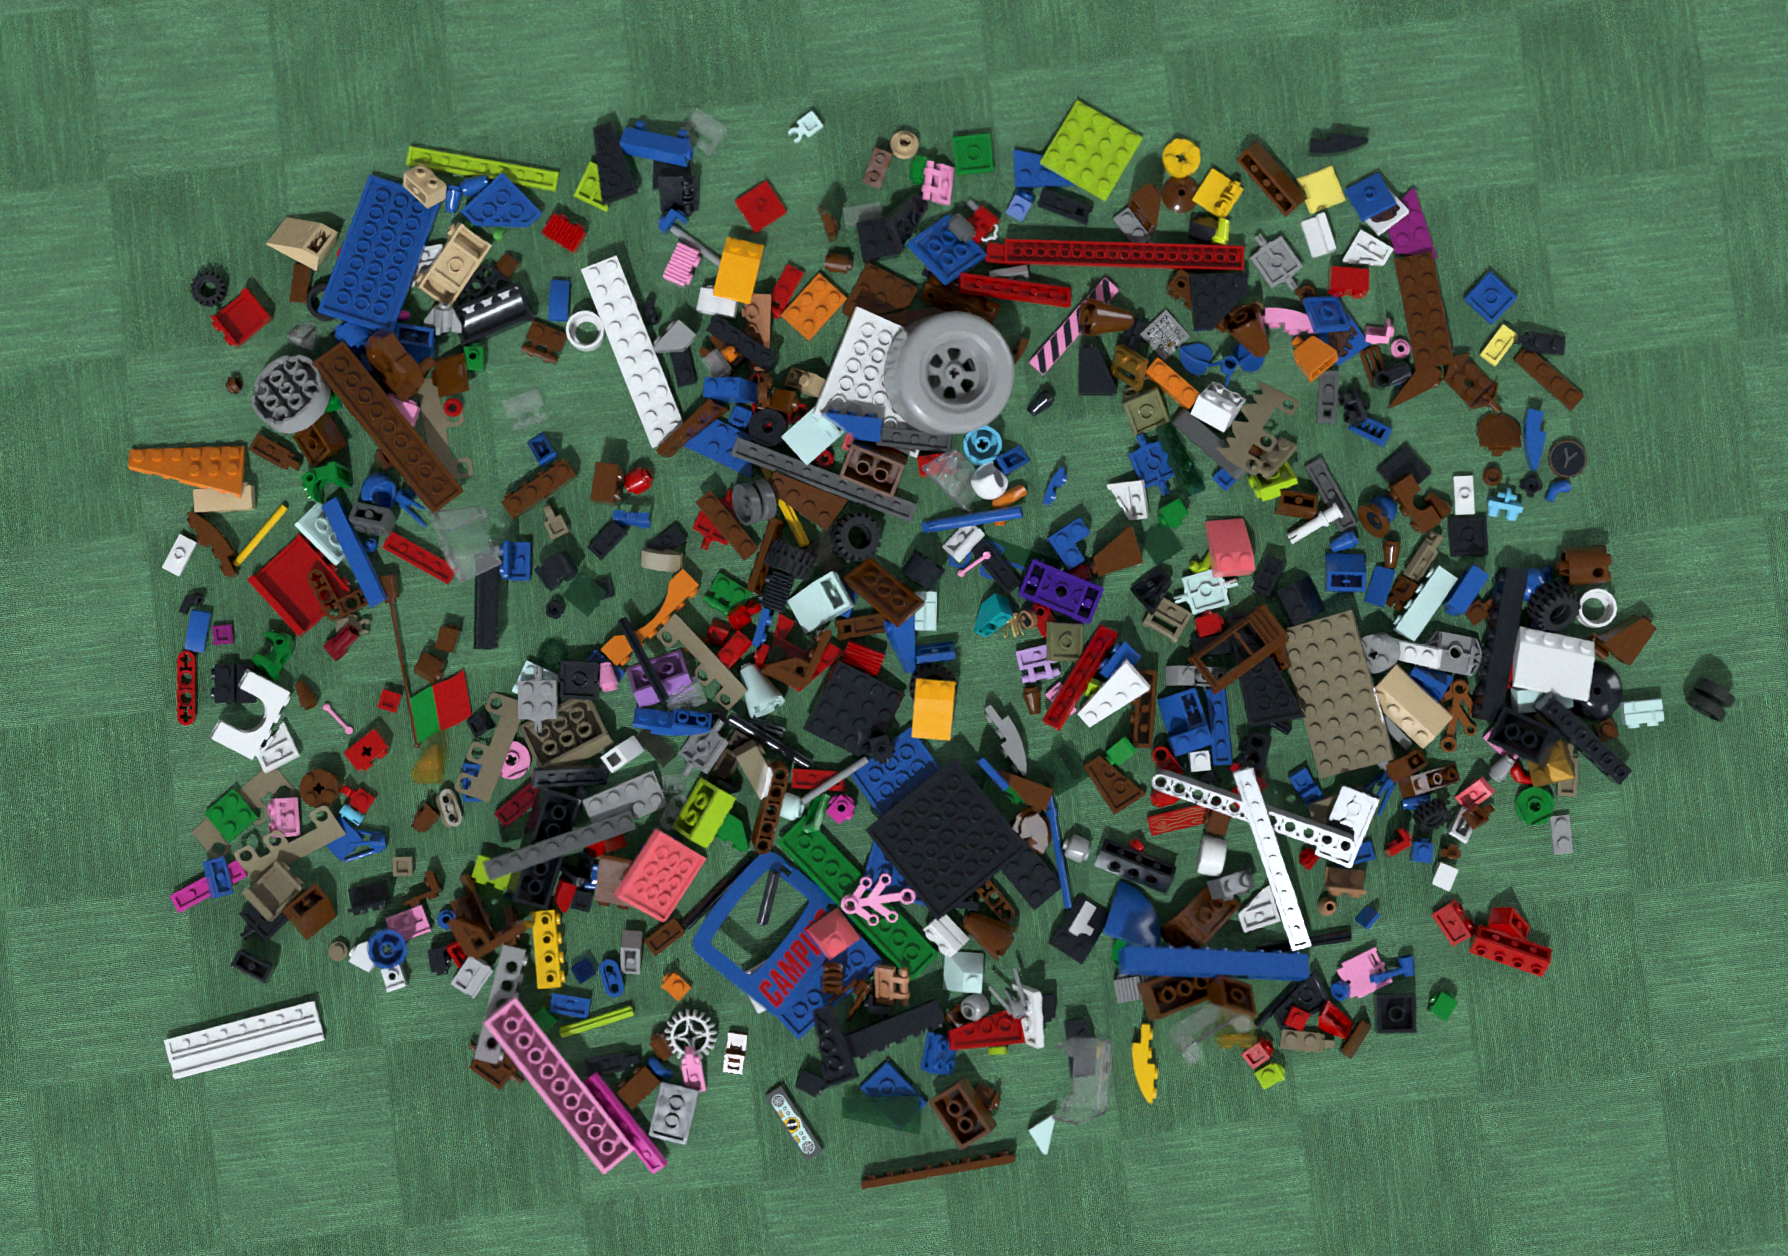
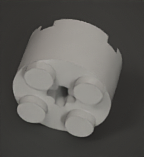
(1380, 651)

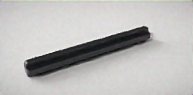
(643, 659)
(769, 740)
(716, 895)
(1317, 940)

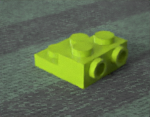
(1270, 488)

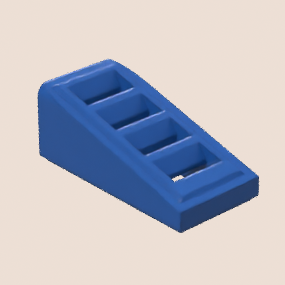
(1367, 435)

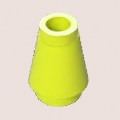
(1222, 234)

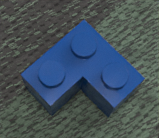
(1064, 543)

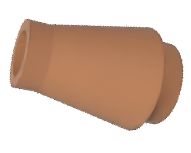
(1322, 906)

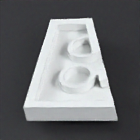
(1033, 1020)

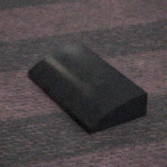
(494, 314)

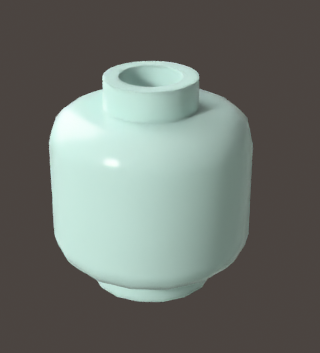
(792, 807)

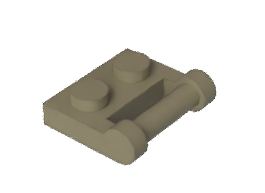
(1173, 615)

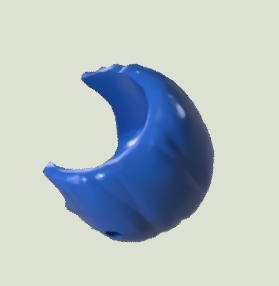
(379, 490)

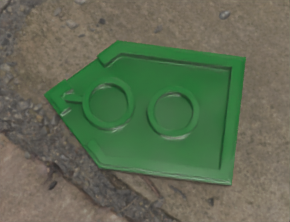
(1006, 801)

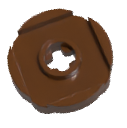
(764, 382)

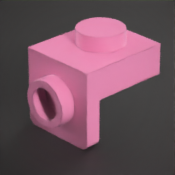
(1379, 335)

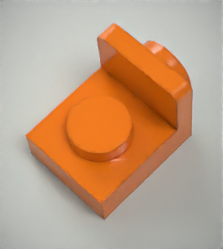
(675, 985)

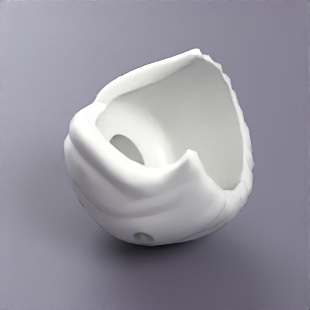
(989, 481)

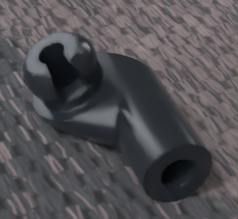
(649, 312)

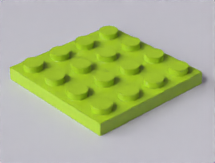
(1091, 150)

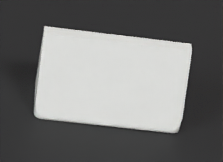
(963, 541)

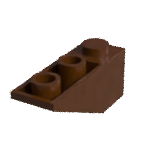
(1428, 780)

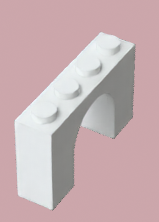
(249, 741)

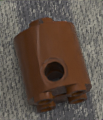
(1584, 565)

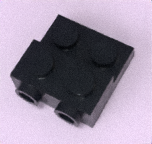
(226, 684)

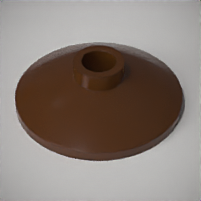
(1178, 203)

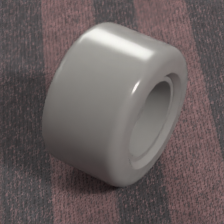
(909, 368)

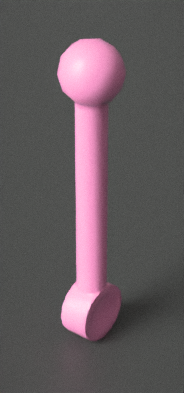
(986, 555)
(349, 730)

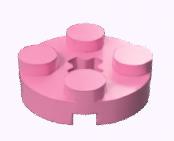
(521, 765)

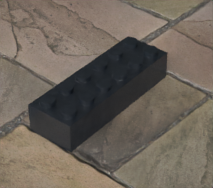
(550, 816)
(895, 1029)

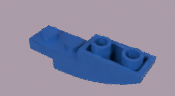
(674, 723)

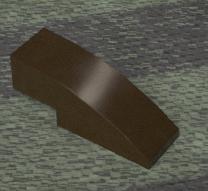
(728, 762)

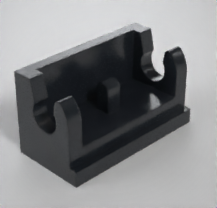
(1269, 576)

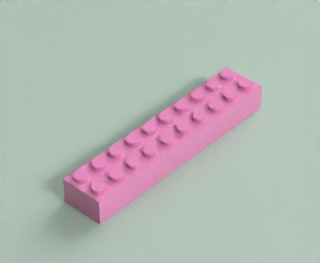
(558, 1085)

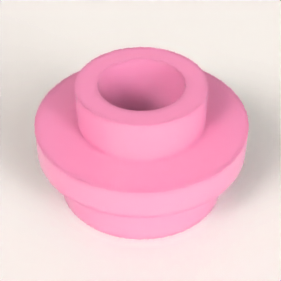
(1396, 353)

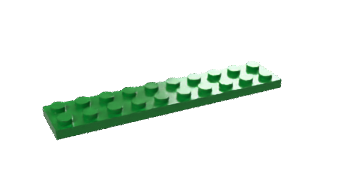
(840, 878)

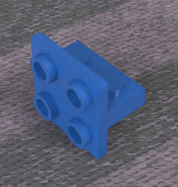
(1432, 680)
(937, 1056)

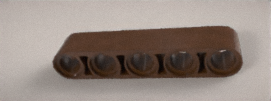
(770, 798)

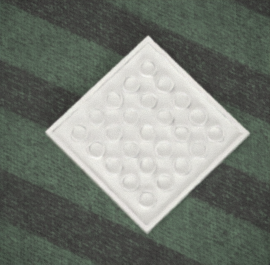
(858, 372)

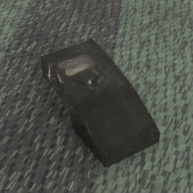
(656, 747)

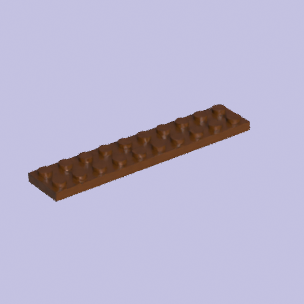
(387, 427)

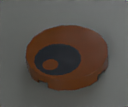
(1372, 520)

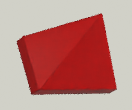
(1334, 1021)

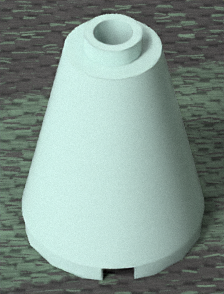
(761, 692)

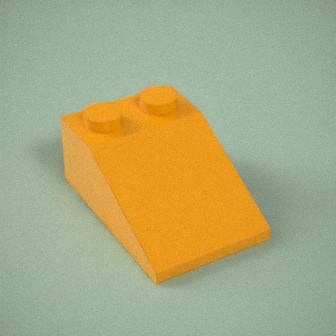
(738, 270)
(933, 709)

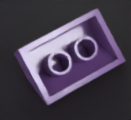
(671, 671)

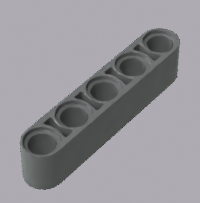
(1207, 442)

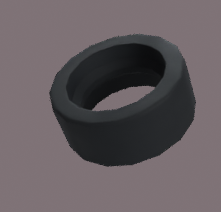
(310, 302)

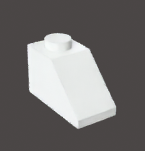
(360, 957)

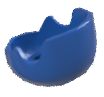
(1387, 506)

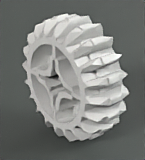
(707, 1032)

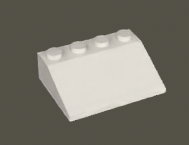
(1553, 663)

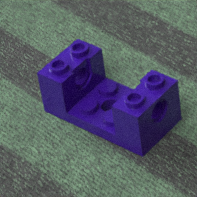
(1041, 585)

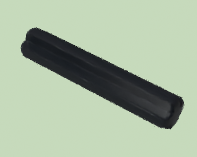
(768, 897)

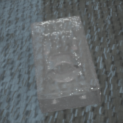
(862, 213)

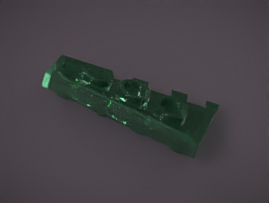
(1178, 459)
(885, 1111)

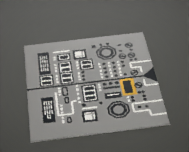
(1165, 335)

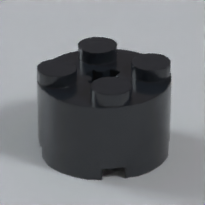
(557, 569)
(922, 570)

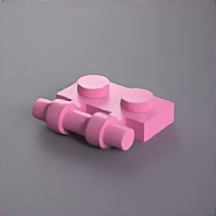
(942, 183)

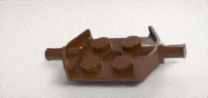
(1482, 389)

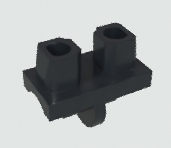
(1356, 407)

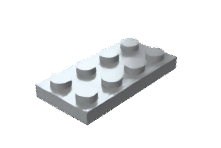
(639, 795)

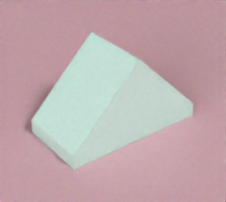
(1042, 1132)

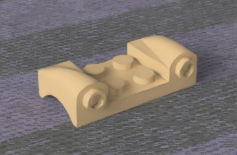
(453, 265)

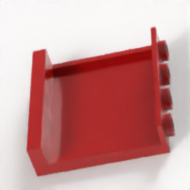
(286, 586)

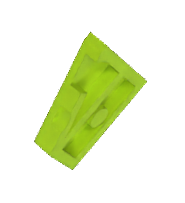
(589, 188)

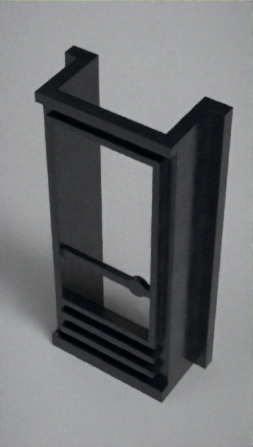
(486, 609)

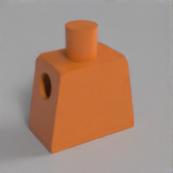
(1313, 356)

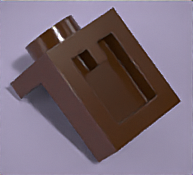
(988, 1096)

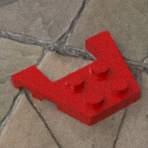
(782, 630)

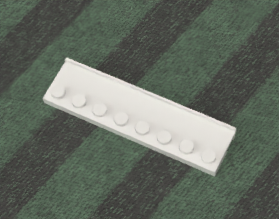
(244, 1040)

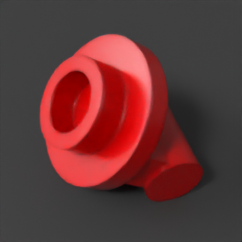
(1308, 858)

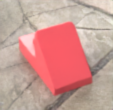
(1475, 793)

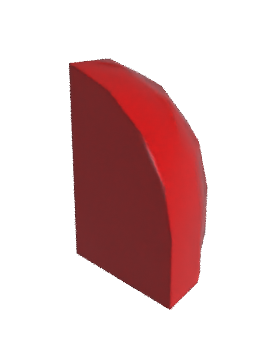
(564, 894)

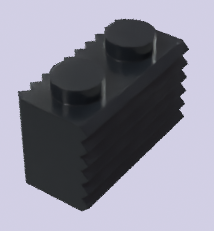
(777, 591)
(253, 966)

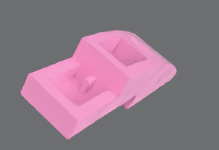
(1292, 320)

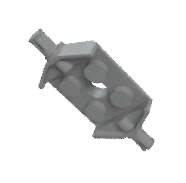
(1469, 652)

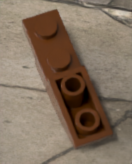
(211, 536)

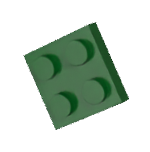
(973, 154)
(231, 815)

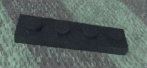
(742, 342)
(569, 776)

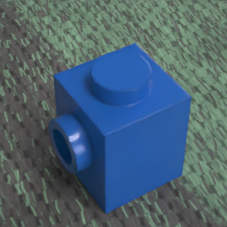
(1421, 851)

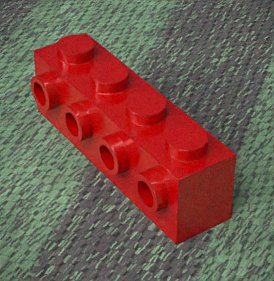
(1510, 950)

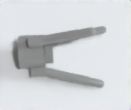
(1015, 1007)

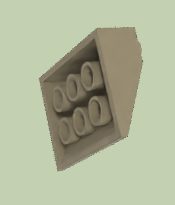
(570, 738)

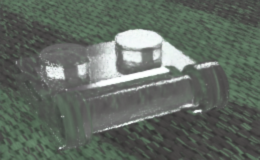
(707, 127)

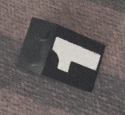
(1080, 929)

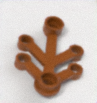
(1457, 712)

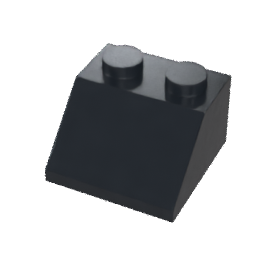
(1299, 601)

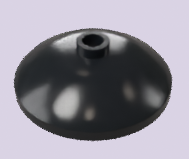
(1607, 700)

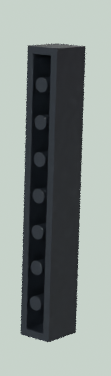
(1499, 643)

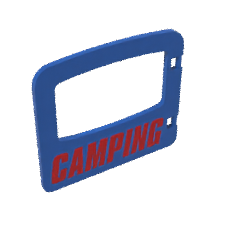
(795, 959)

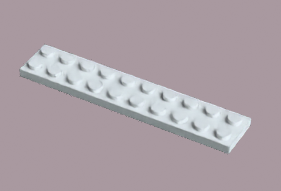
(633, 349)

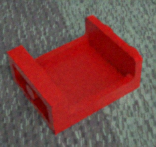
(241, 319)

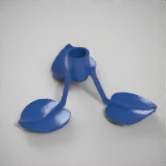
(1197, 357)

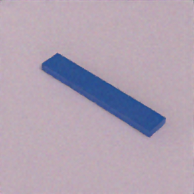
(354, 552)

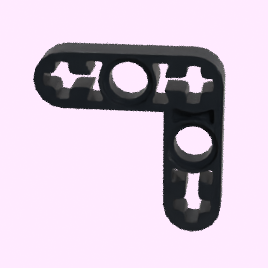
(490, 281)

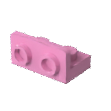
(284, 816)

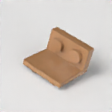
(1344, 880)

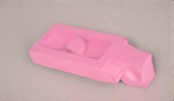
(693, 1070)

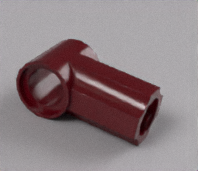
(339, 644)

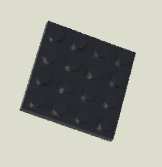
(853, 709)

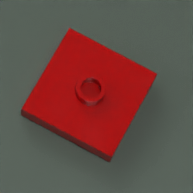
(760, 207)

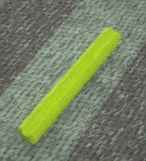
(596, 1021)

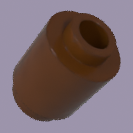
(838, 263)
(660, 1046)

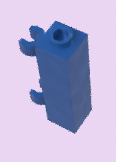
(657, 146)

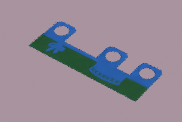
(1011, 554)

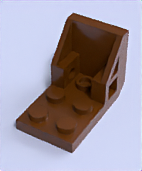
(785, 669)
(1198, 920)
(469, 935)

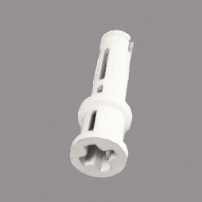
(1323, 519)

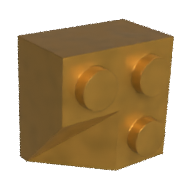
(1557, 769)

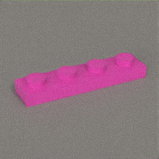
(199, 890)

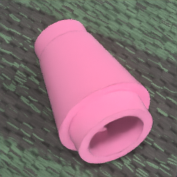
(607, 677)

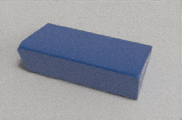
(1379, 586)
(217, 877)

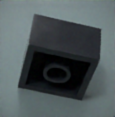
(875, 241)
(1395, 1013)

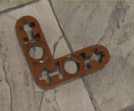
(339, 603)

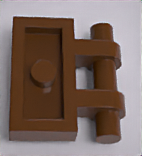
(546, 337)

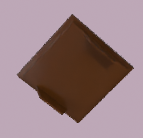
(450, 375)

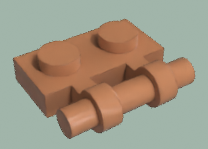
(886, 985)

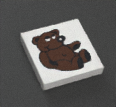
(1388, 218)

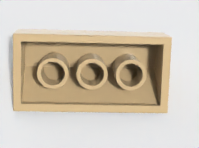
(1411, 706)

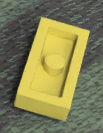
(1498, 345)

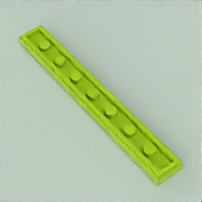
(475, 167)

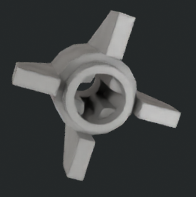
(443, 318)

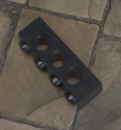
(1135, 866)

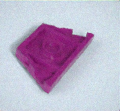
(1411, 233)

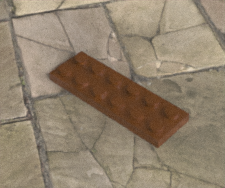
(1423, 311)

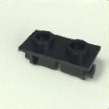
(1132, 337)

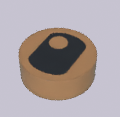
(1028, 618)

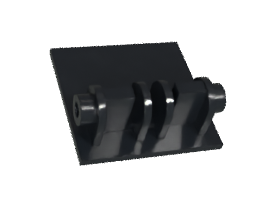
(678, 193)

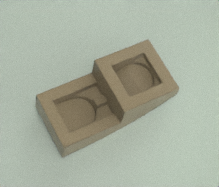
(661, 561)

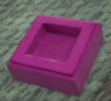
(223, 634)

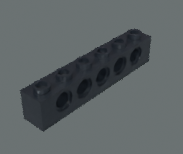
(1582, 738)

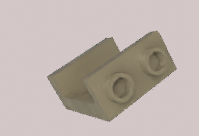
(274, 890)

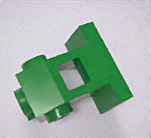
(332, 473)
(273, 662)

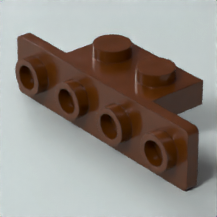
(471, 904)

